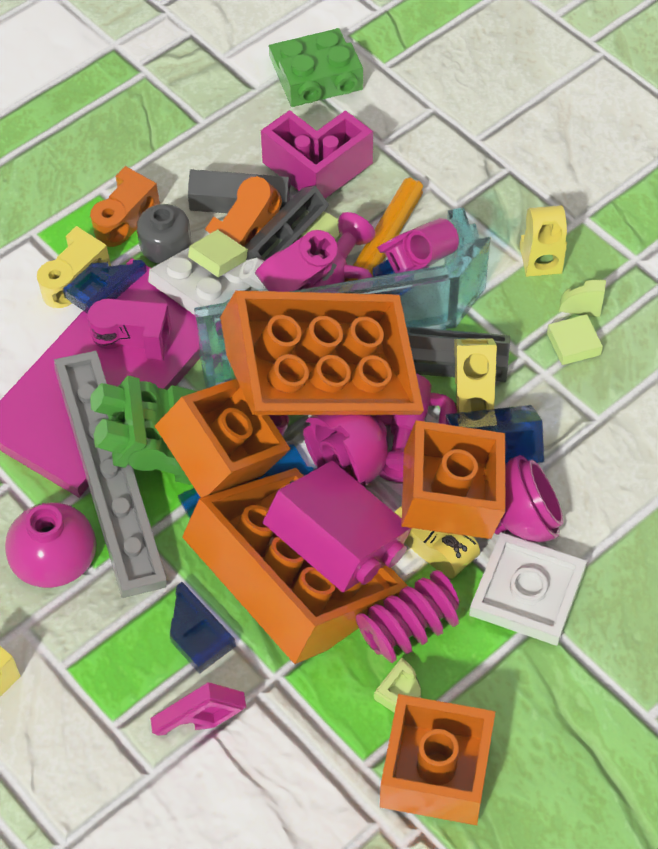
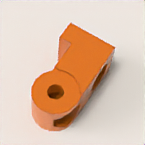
(253, 209)
(118, 215)

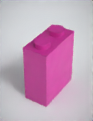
(337, 526)

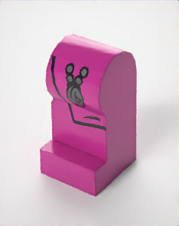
(131, 324)

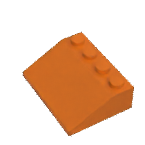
(321, 353)
(271, 579)

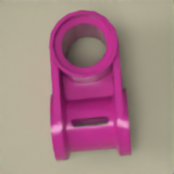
(421, 246)
(294, 267)

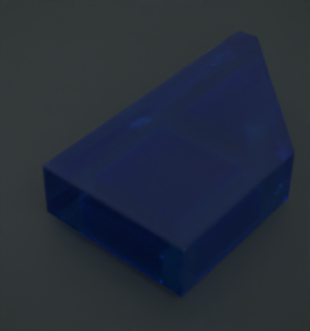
(102, 282)
(197, 631)

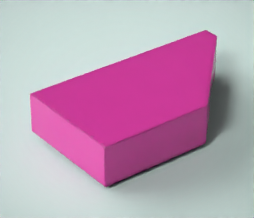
(203, 707)

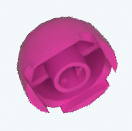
(351, 441)

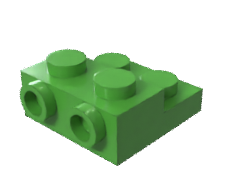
(316, 67)

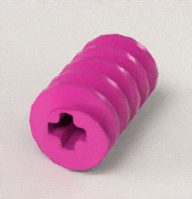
(410, 615)

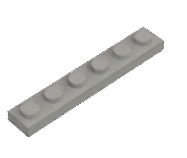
(112, 487)

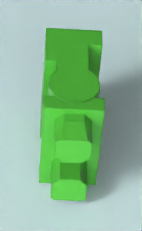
(131, 430)

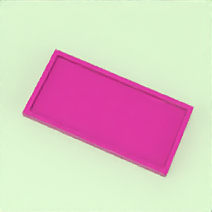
(33, 411)

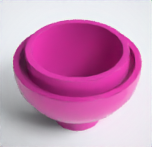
(530, 503)
(50, 556)

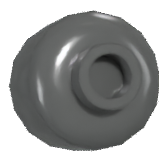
(163, 232)

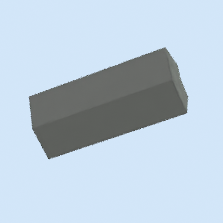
(218, 190)
(279, 226)
(435, 356)

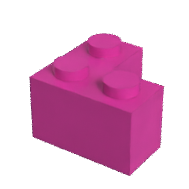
(318, 157)

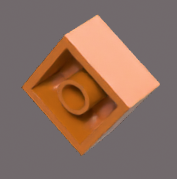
(220, 438)
(453, 479)
(437, 759)

